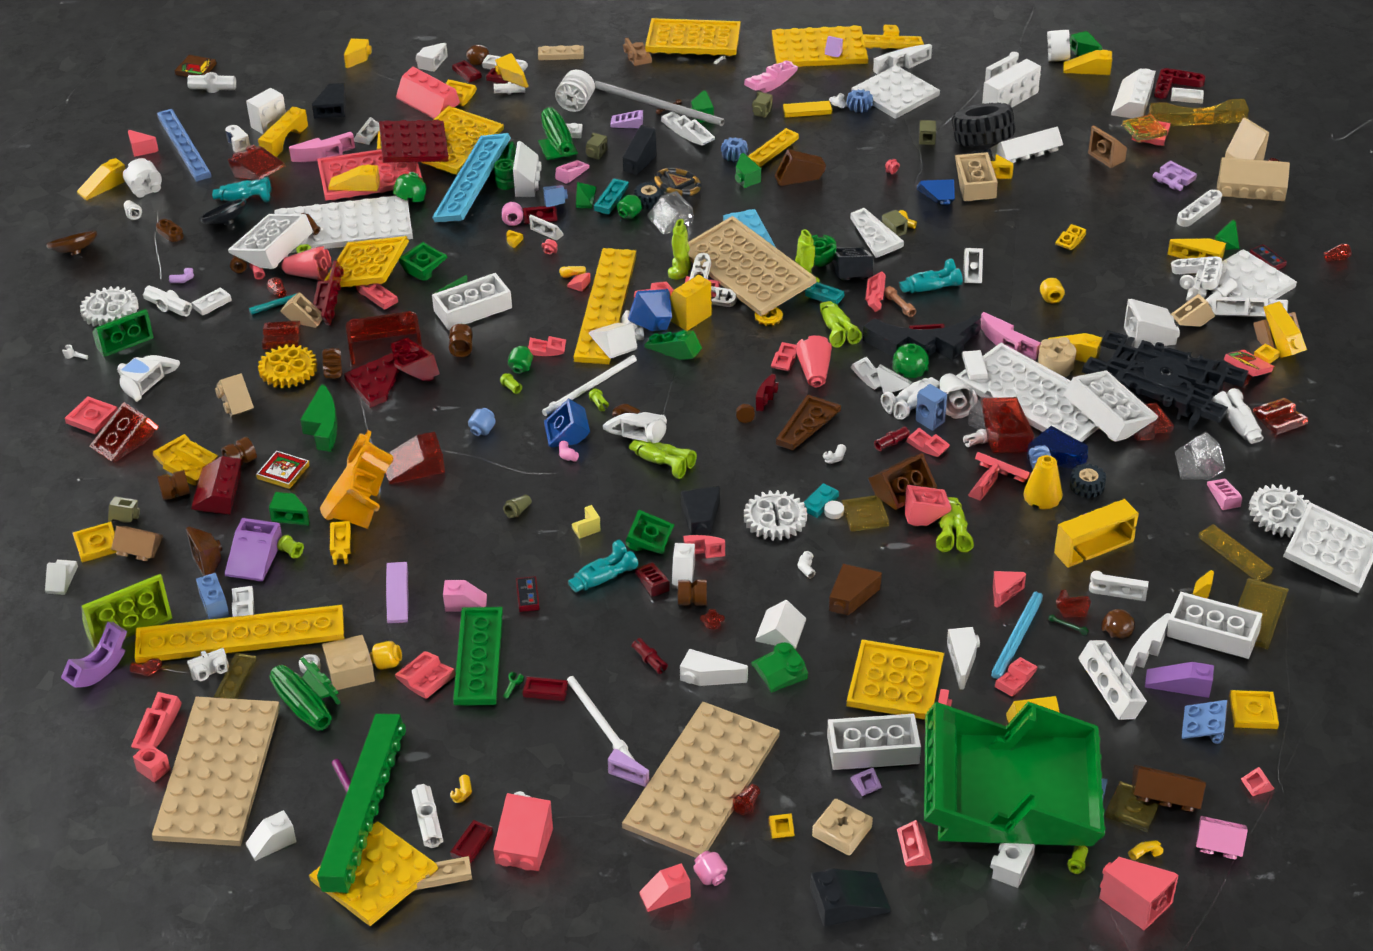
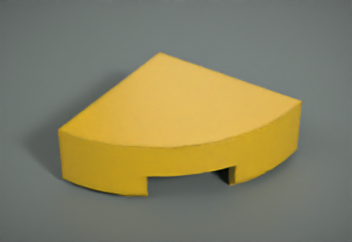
(514, 238)

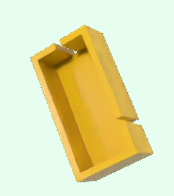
(1096, 532)

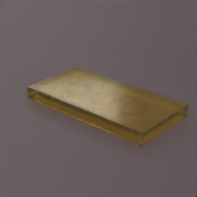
(1266, 600)

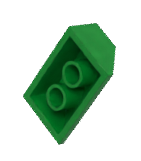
(123, 333)

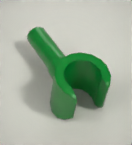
(513, 682)

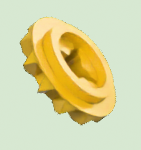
(776, 316)

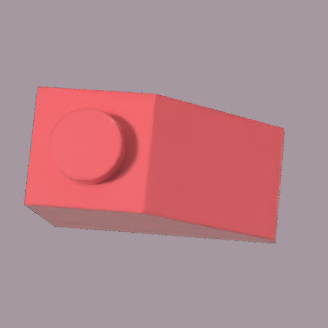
(666, 888)

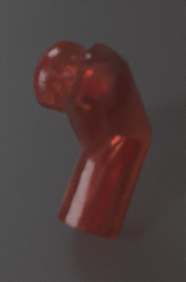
(147, 668)

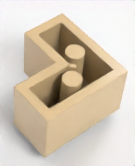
(235, 394)

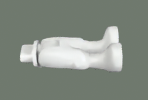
(906, 399)
(1241, 416)

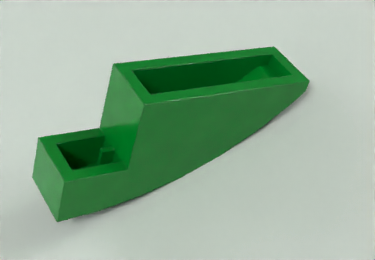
(321, 420)

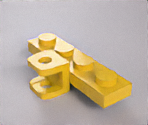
(890, 39)

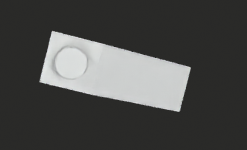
(962, 649)
(707, 669)

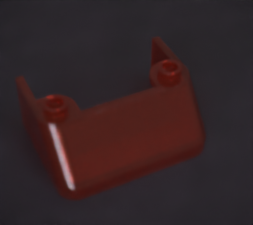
(382, 327)

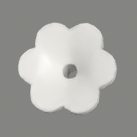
(838, 101)

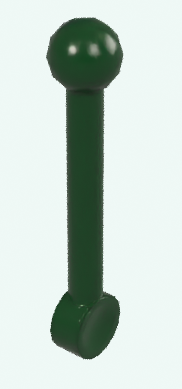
(1084, 631)

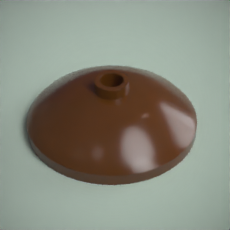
(72, 243)

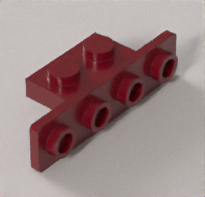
(327, 292)

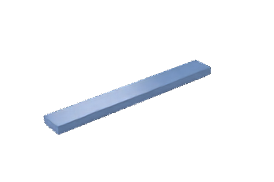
(184, 145)

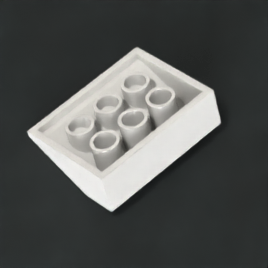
(272, 239)
(1109, 404)

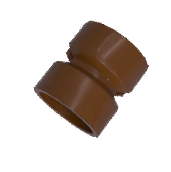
(460, 340)
(242, 449)
(173, 485)
(692, 592)

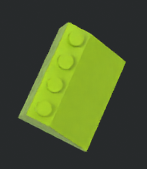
(130, 608)

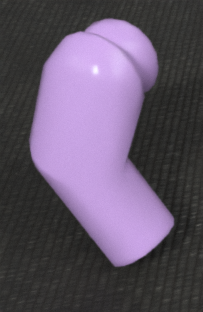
(188, 274)

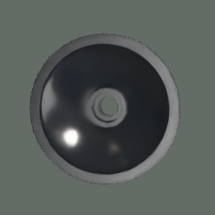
(224, 213)

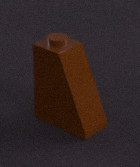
(799, 168)
(853, 588)

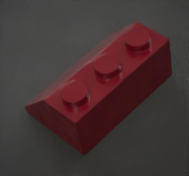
(217, 485)

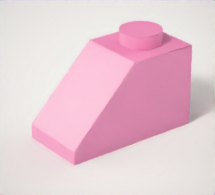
(462, 594)

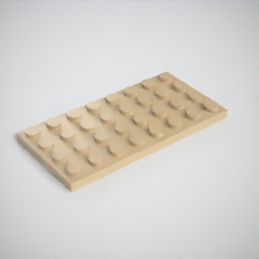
(750, 266)
(216, 771)
(699, 778)

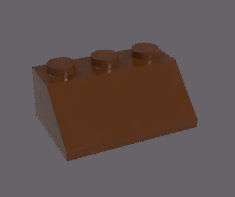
(892, 482)
(1167, 788)

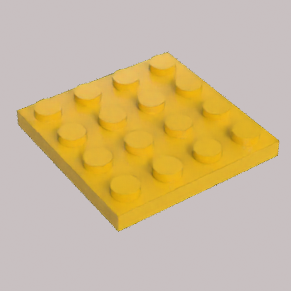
(370, 260)
(895, 679)
(385, 876)

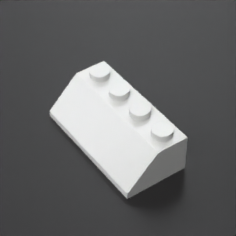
(1134, 94)
(1029, 145)

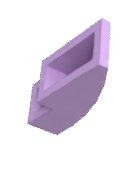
(397, 592)

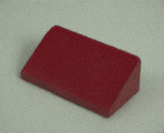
(545, 213)

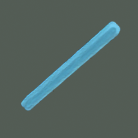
(1017, 635)

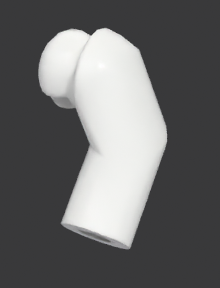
(831, 458)
(804, 564)

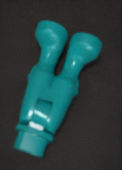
(244, 190)
(933, 279)
(604, 568)

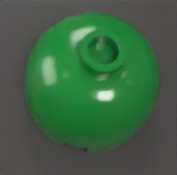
(410, 186)
(824, 250)
(910, 361)

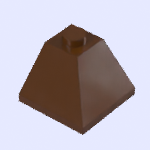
(204, 550)

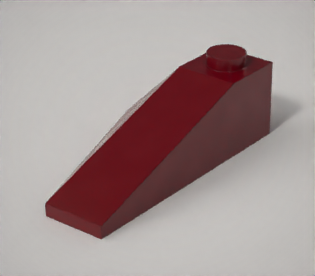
(414, 359)

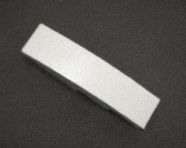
(905, 57)
(687, 129)
(1243, 306)
(1148, 643)

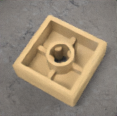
(842, 826)

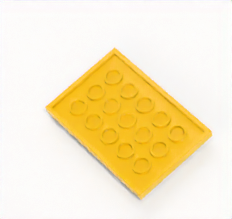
(693, 36)
(808, 46)
(462, 134)

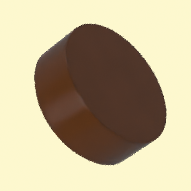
(745, 413)

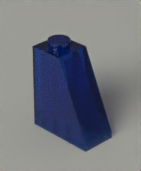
(1064, 448)

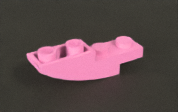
(773, 78)
(315, 148)
(1003, 332)

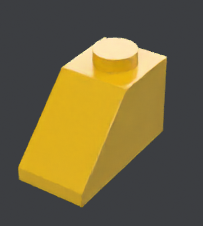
(357, 52)

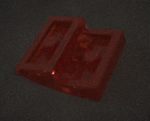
(281, 333)
(1280, 416)
(1160, 425)

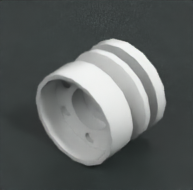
(575, 90)

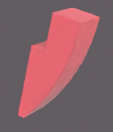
(157, 721)

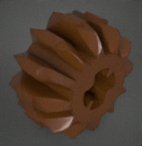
(332, 363)

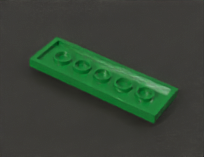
(478, 656)

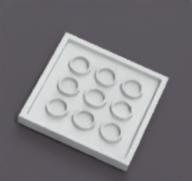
(898, 91)
(1254, 277)
(1332, 547)

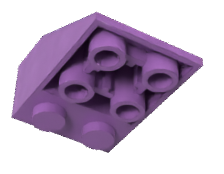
(253, 549)

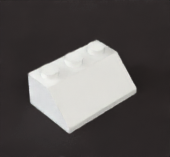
(526, 171)

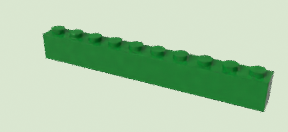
(361, 804)

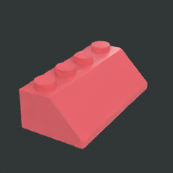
(426, 93)

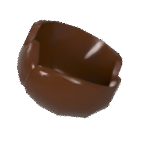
(477, 54)
(1118, 623)

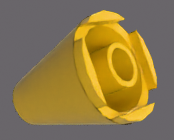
(1044, 484)

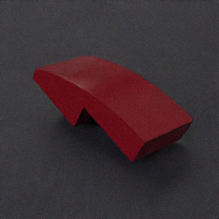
(766, 392)

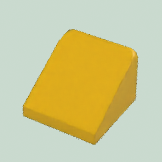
(1203, 585)
(781, 825)

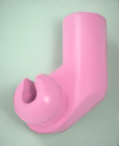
(567, 453)

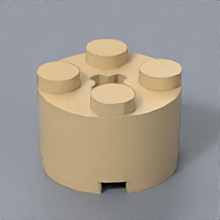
(1057, 355)

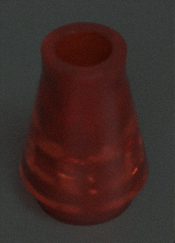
(1339, 252)
(276, 287)
(745, 800)

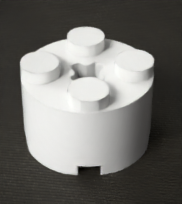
(1058, 45)
(142, 177)

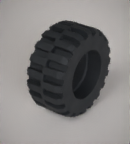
(983, 124)

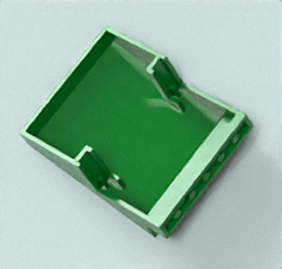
(1015, 780)

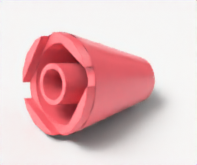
(308, 264)
(814, 359)

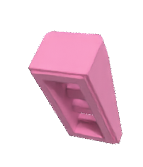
(570, 171)
(1227, 497)

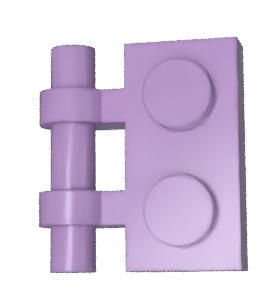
(1179, 174)

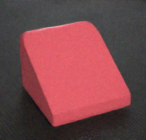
(580, 282)
(1257, 782)

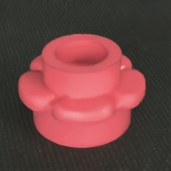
(892, 166)
(549, 246)

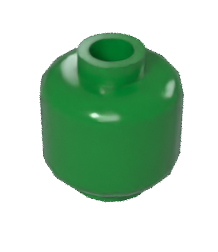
(629, 207)
(520, 359)

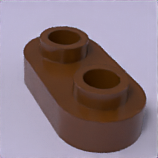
(169, 230)

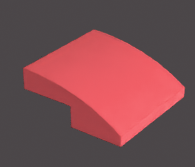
(425, 674)

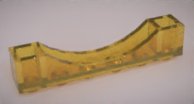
(1225, 113)

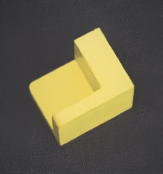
(589, 525)

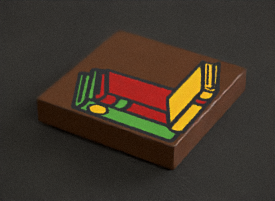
(195, 66)

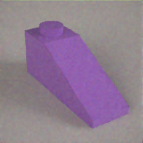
(1183, 678)

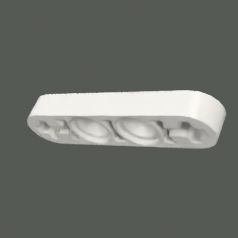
(1210, 198)

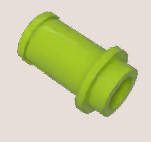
(508, 381)
(596, 396)
(1077, 862)

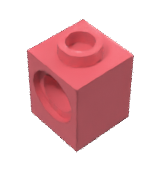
(151, 763)

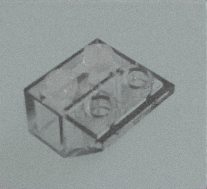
(669, 210)
(1200, 458)

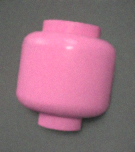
(512, 214)
(710, 868)

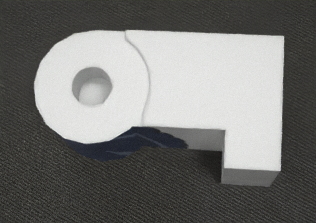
(237, 137)

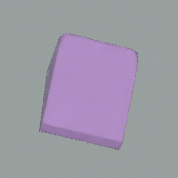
(834, 46)
(866, 781)

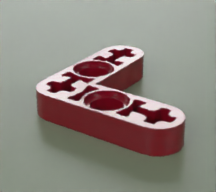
(1168, 76)

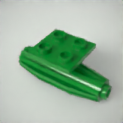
(559, 137)
(305, 693)

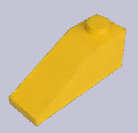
(1095, 62)
(510, 70)
(103, 179)
(357, 179)
(1196, 248)
(1284, 330)
(1086, 345)

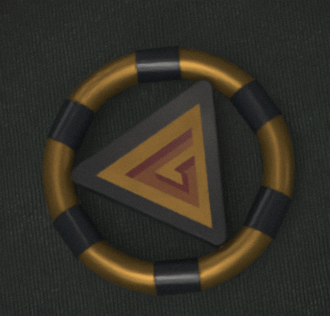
(678, 180)

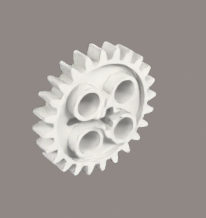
(108, 305)
(1277, 509)
(761, 517)

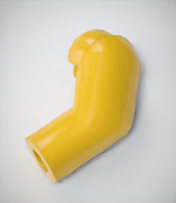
(570, 271)
(464, 791)

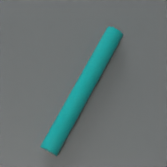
(272, 304)

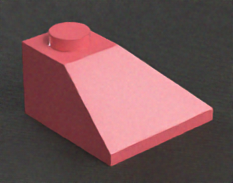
(925, 505)

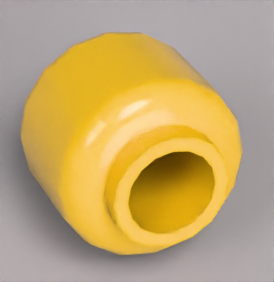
(1052, 290)
(386, 655)

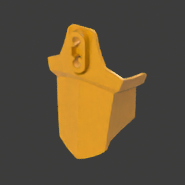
(362, 478)

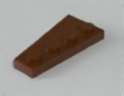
(806, 420)

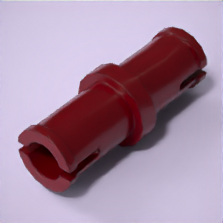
(891, 438)
(649, 655)

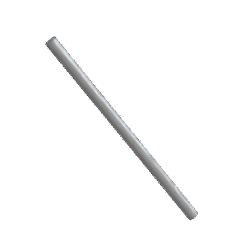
(659, 103)

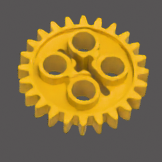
(287, 366)

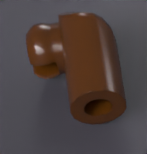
(624, 408)

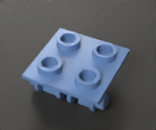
(1205, 720)

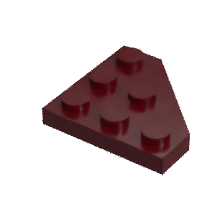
(373, 380)

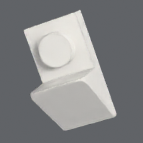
(59, 576)

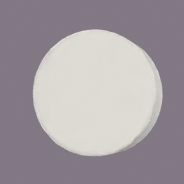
(834, 510)
(310, 657)

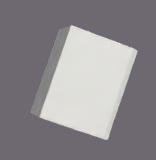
(615, 338)
(781, 625)

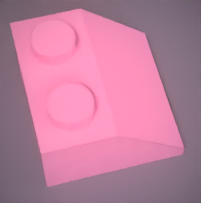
(1221, 837)

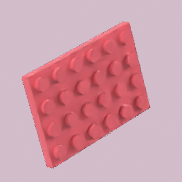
(388, 172)

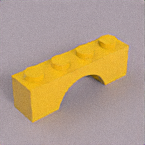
(292, 121)

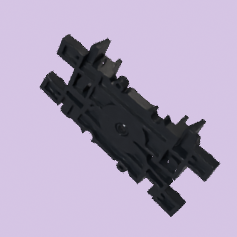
(1146, 369)

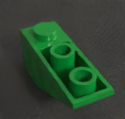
(676, 345)

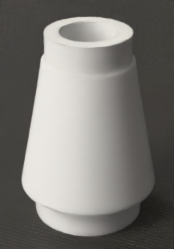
(132, 210)

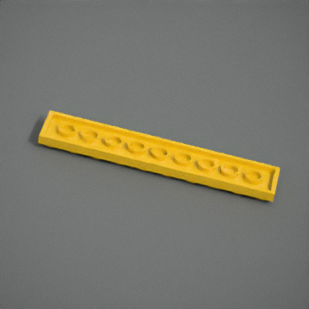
(605, 301)
(240, 633)

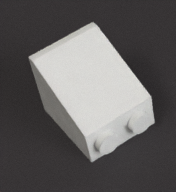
(1150, 324)

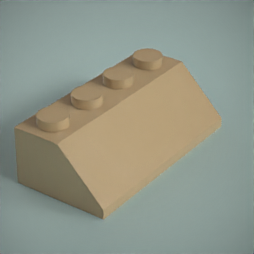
(1253, 179)

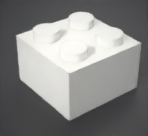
(265, 109)

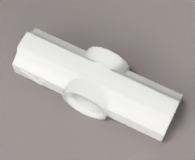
(211, 82)
(167, 301)
(427, 816)

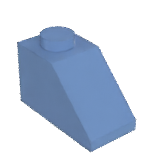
(554, 195)

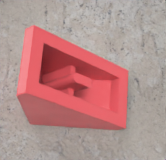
(142, 143)
(1007, 585)

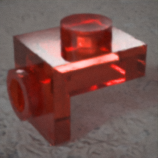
(1072, 606)

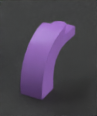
(100, 662)

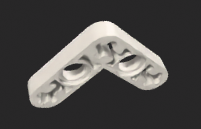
(1210, 266)
(705, 271)

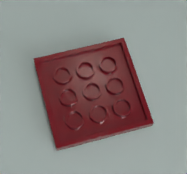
(413, 141)

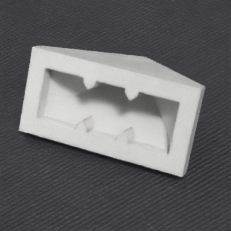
(890, 380)

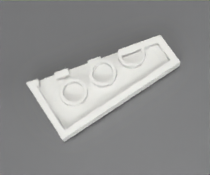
(875, 233)

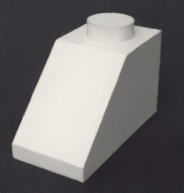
(431, 57)
(973, 265)
(683, 563)
(271, 835)

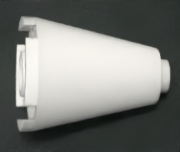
(959, 396)

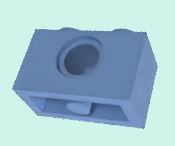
(931, 407)
(212, 596)

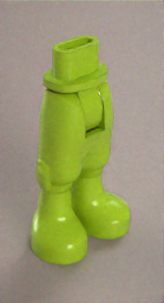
(806, 251)
(681, 261)
(839, 324)
(665, 454)
(956, 520)

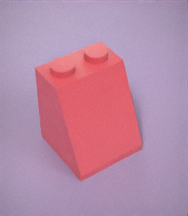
(523, 832)
(1137, 890)

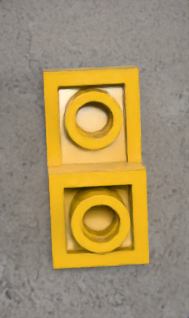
(1071, 237)

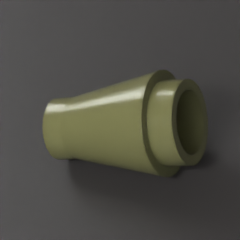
(516, 506)

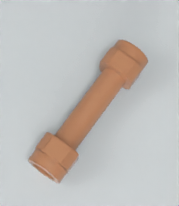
(891, 294)

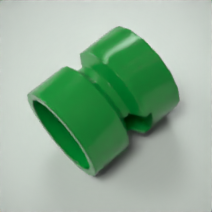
(504, 174)

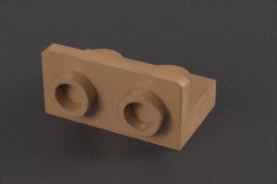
(636, 53)

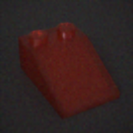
(254, 163)
(1006, 425)
(123, 433)
(416, 459)

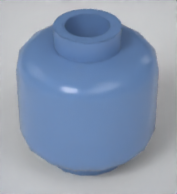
(481, 421)

